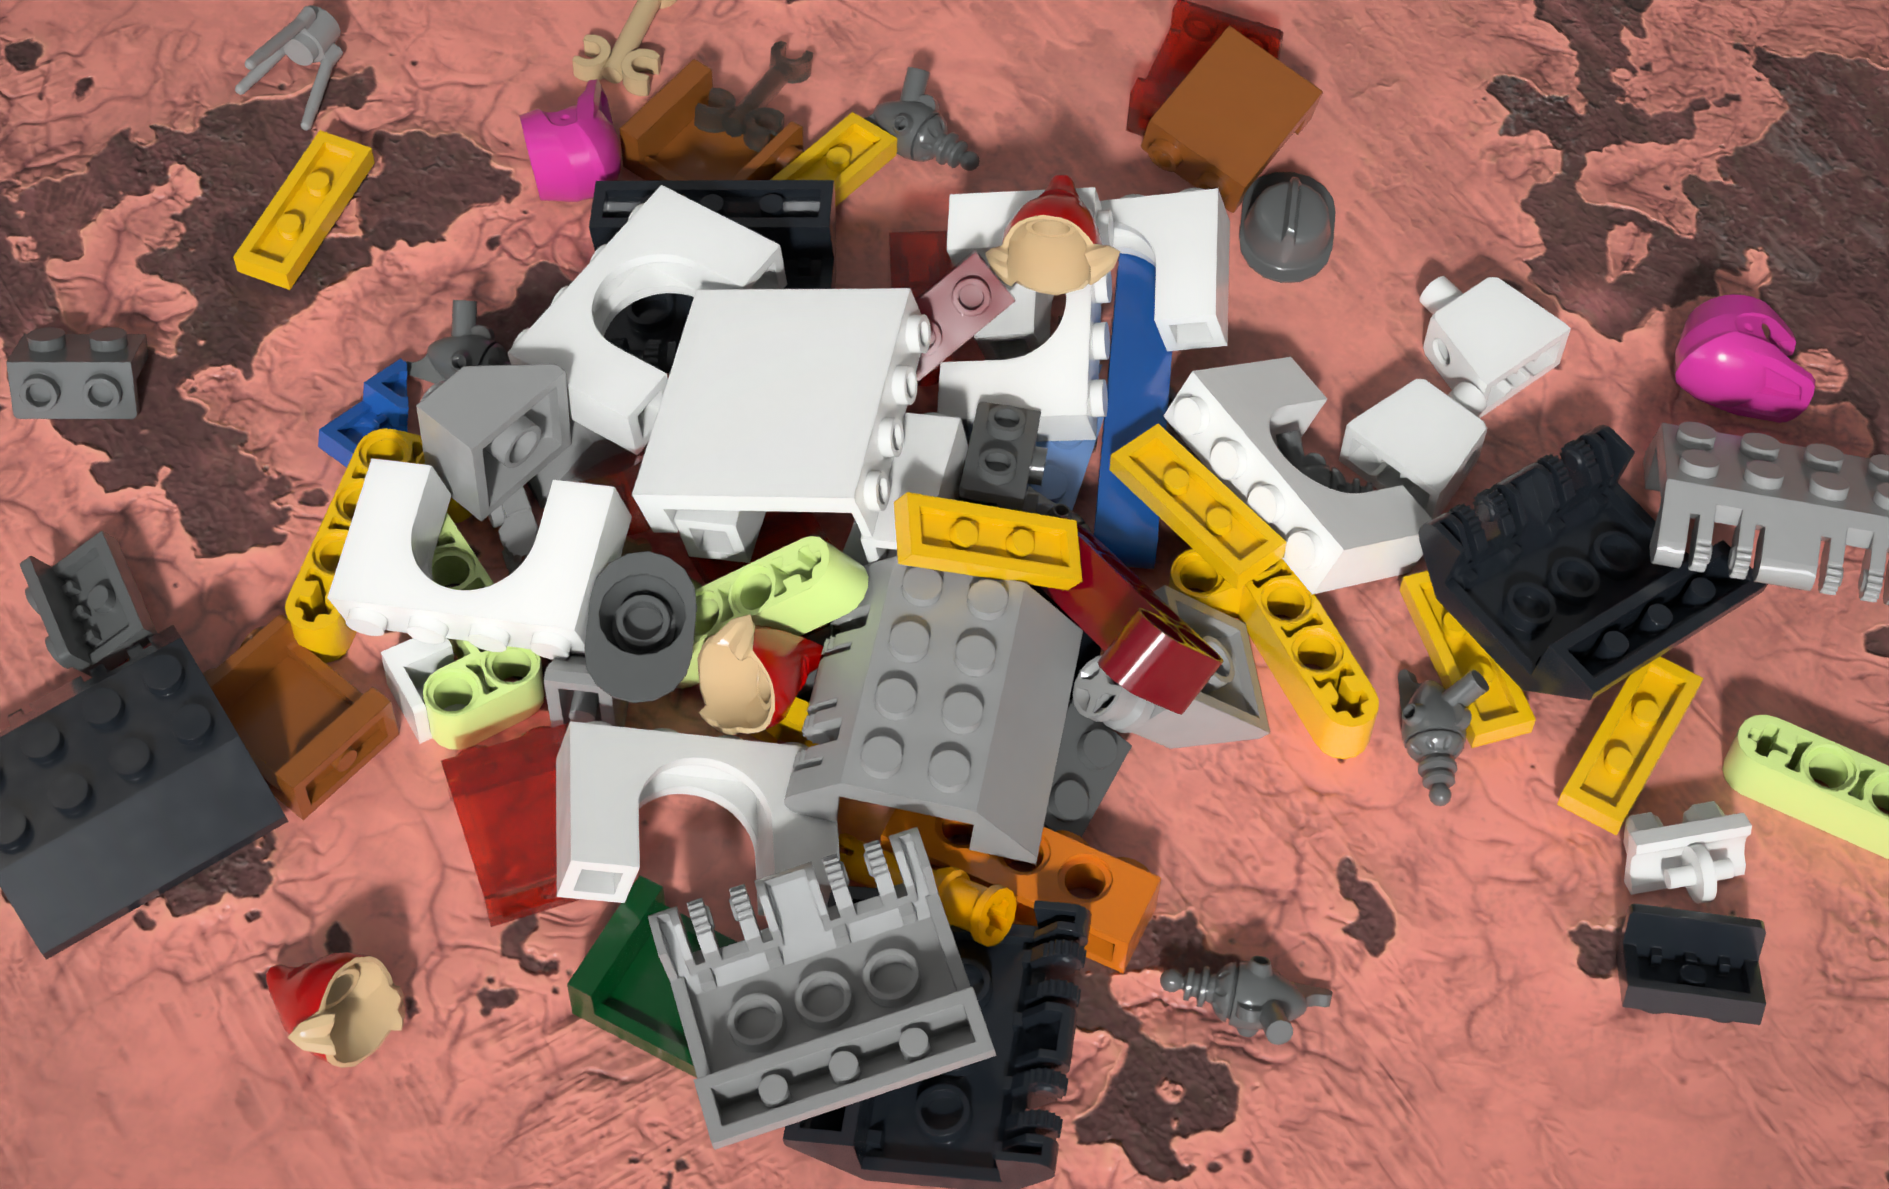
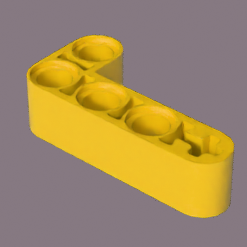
(305, 606)
(1334, 702)

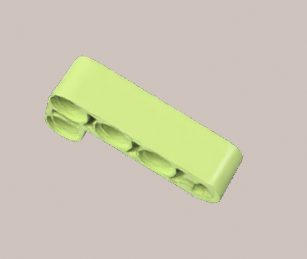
(785, 590)
(478, 673)
(1778, 768)

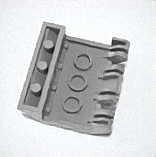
(1771, 487)
(941, 705)
(822, 998)

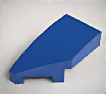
(382, 406)

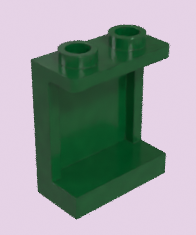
(625, 984)

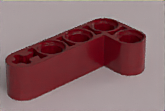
(1142, 637)

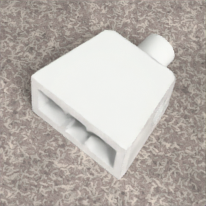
(1490, 337)
(1418, 441)

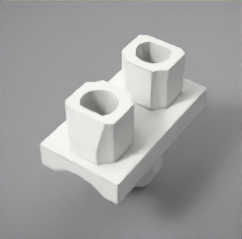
(1686, 854)

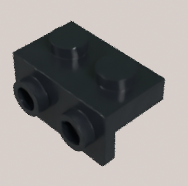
(1691, 964)

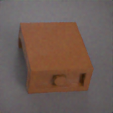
(1230, 118)
(667, 145)
(299, 716)

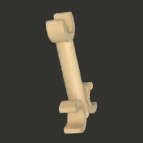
(625, 58)

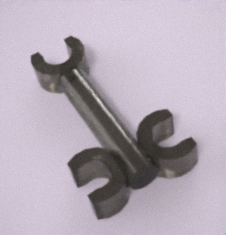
(751, 114)

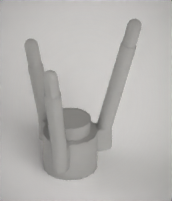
(305, 41)

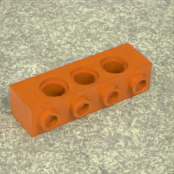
(1064, 862)

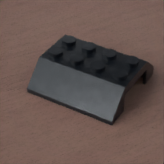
(788, 212)
(1563, 576)
(122, 793)
(977, 1120)

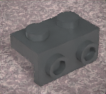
(76, 374)
(1004, 458)
(89, 605)
(1083, 771)

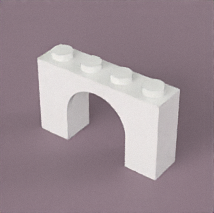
(1186, 242)
(660, 250)
(1062, 372)
(928, 465)
(1330, 535)
(541, 606)
(616, 770)

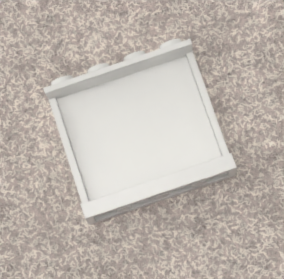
(784, 404)

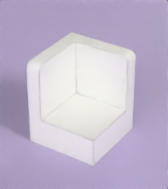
(406, 672)

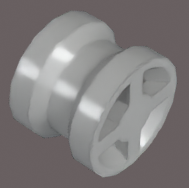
(1107, 702)

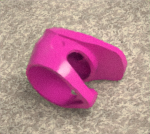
(573, 147)
(1733, 364)

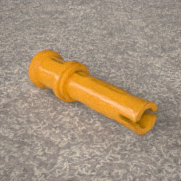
(967, 905)

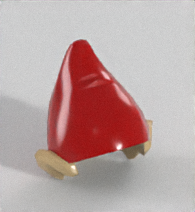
(1053, 244)
(752, 675)
(337, 1006)

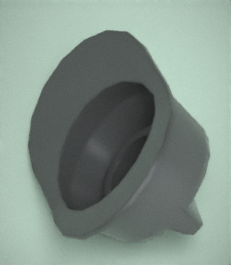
(1287, 227)
(640, 627)

